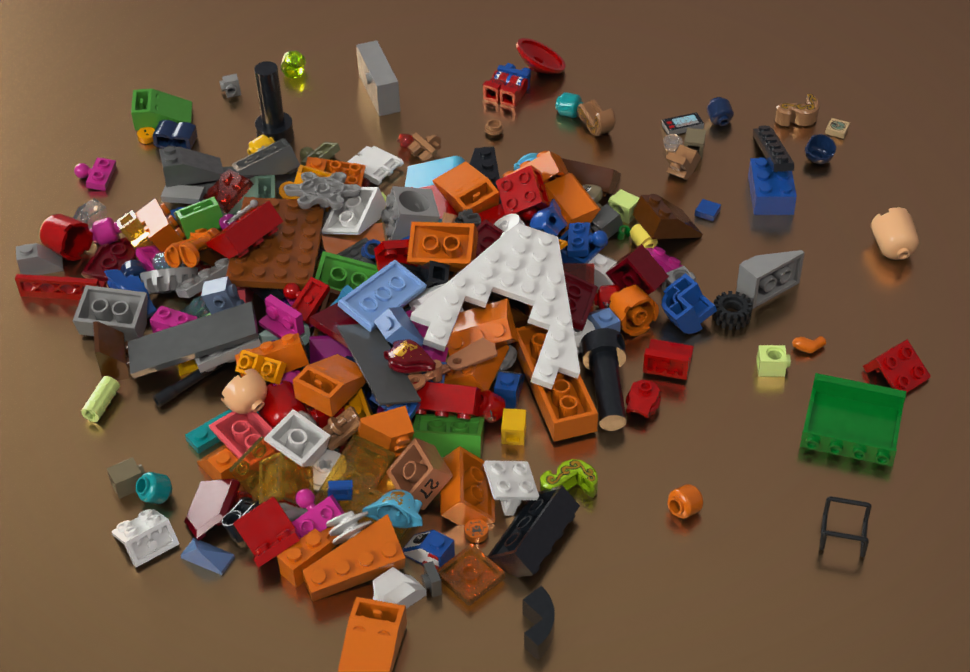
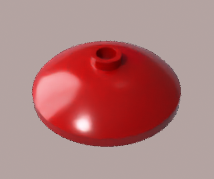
(540, 57)

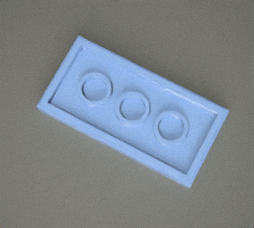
(386, 289)

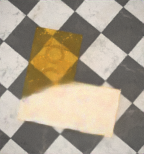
(366, 466)

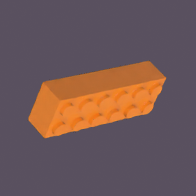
(567, 405)

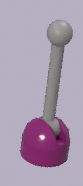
(232, 218)

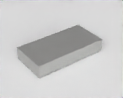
(183, 194)

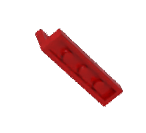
(54, 286)

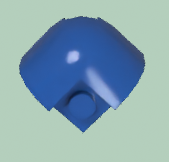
(686, 304)

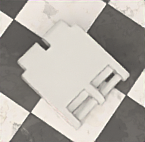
(377, 162)

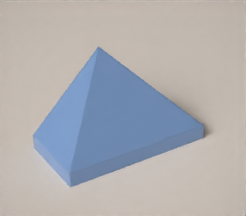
(207, 556)

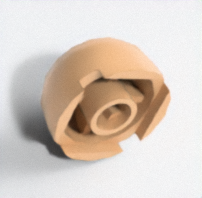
(245, 393)

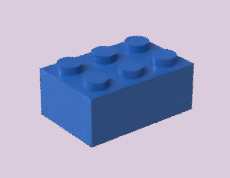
(771, 191)

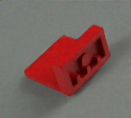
(522, 191)
(391, 250)
(667, 359)
(900, 367)
(267, 531)

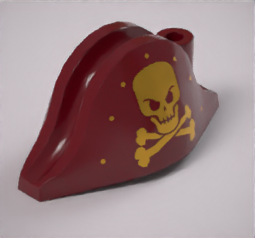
(409, 358)

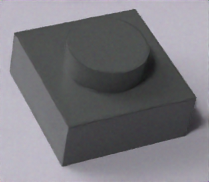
(431, 579)

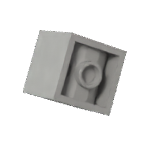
(407, 205)

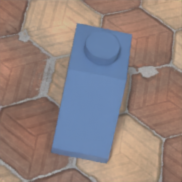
(604, 319)
(396, 326)

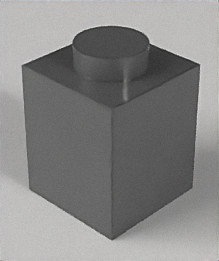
(607, 221)

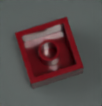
(638, 269)

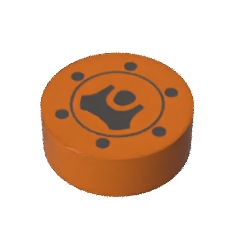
(476, 530)

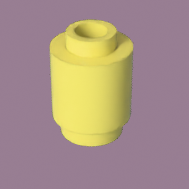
(640, 236)

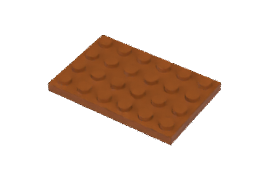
(285, 255)

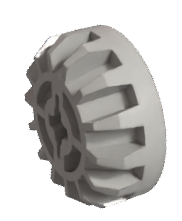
(166, 280)

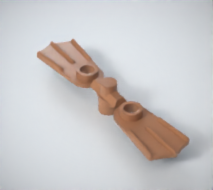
(470, 355)

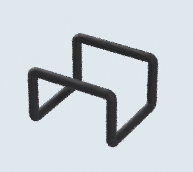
(864, 540)

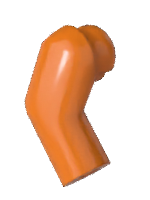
(807, 345)

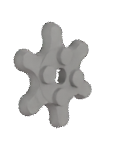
(322, 190)

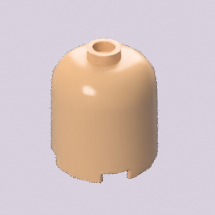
(895, 233)

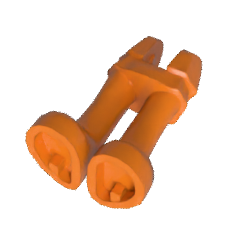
(187, 250)

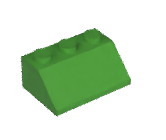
(339, 271)
(450, 433)

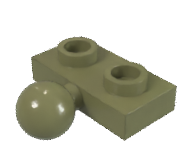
(324, 151)

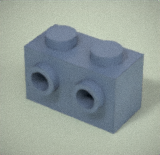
(220, 295)

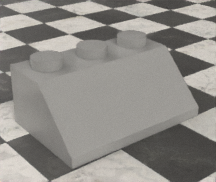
(113, 307)

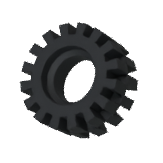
(735, 302)

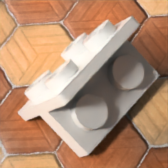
(510, 483)

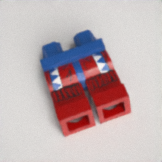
(507, 83)

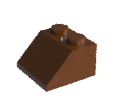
(111, 351)

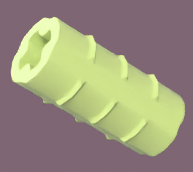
(100, 399)

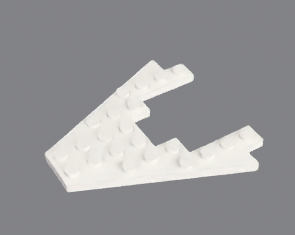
(525, 268)

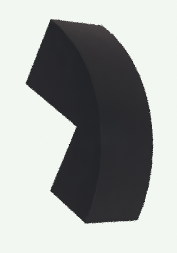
(430, 273)
(540, 611)

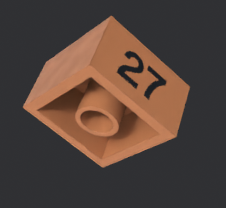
(420, 471)

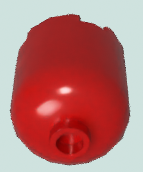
(66, 236)
(279, 403)

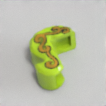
(570, 474)

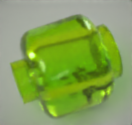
(293, 64)

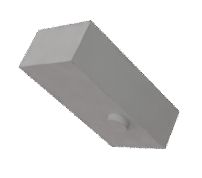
(378, 78)

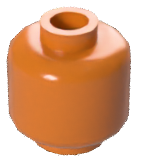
(685, 501)

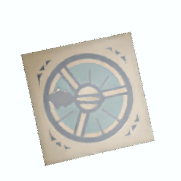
(837, 128)

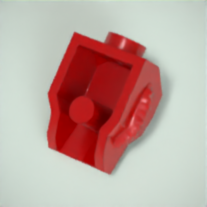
(643, 398)

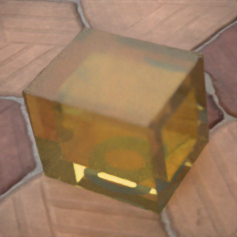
(132, 228)

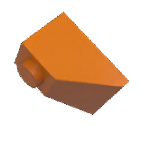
(218, 463)

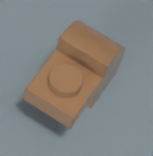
(683, 162)

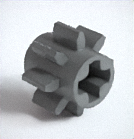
(468, 216)

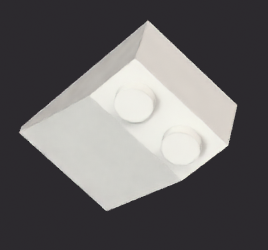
(357, 213)

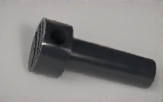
(273, 120)
(604, 353)

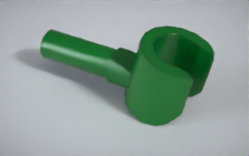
(623, 230)

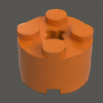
(634, 309)

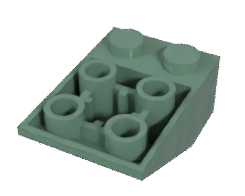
(263, 187)

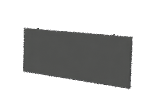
(368, 351)

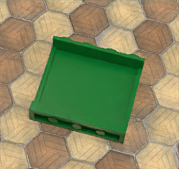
(853, 419)

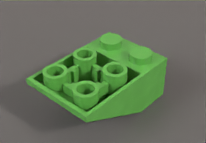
(152, 106)
(199, 215)

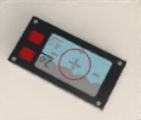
(679, 124)

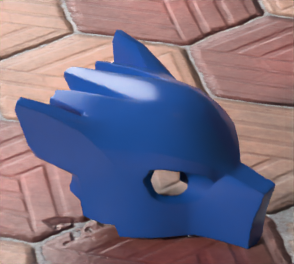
(549, 219)
(133, 283)

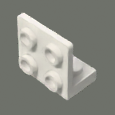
(146, 536)

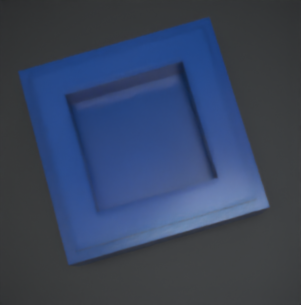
(707, 210)
(340, 489)

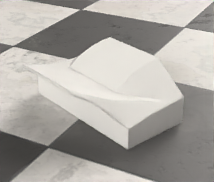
(397, 588)

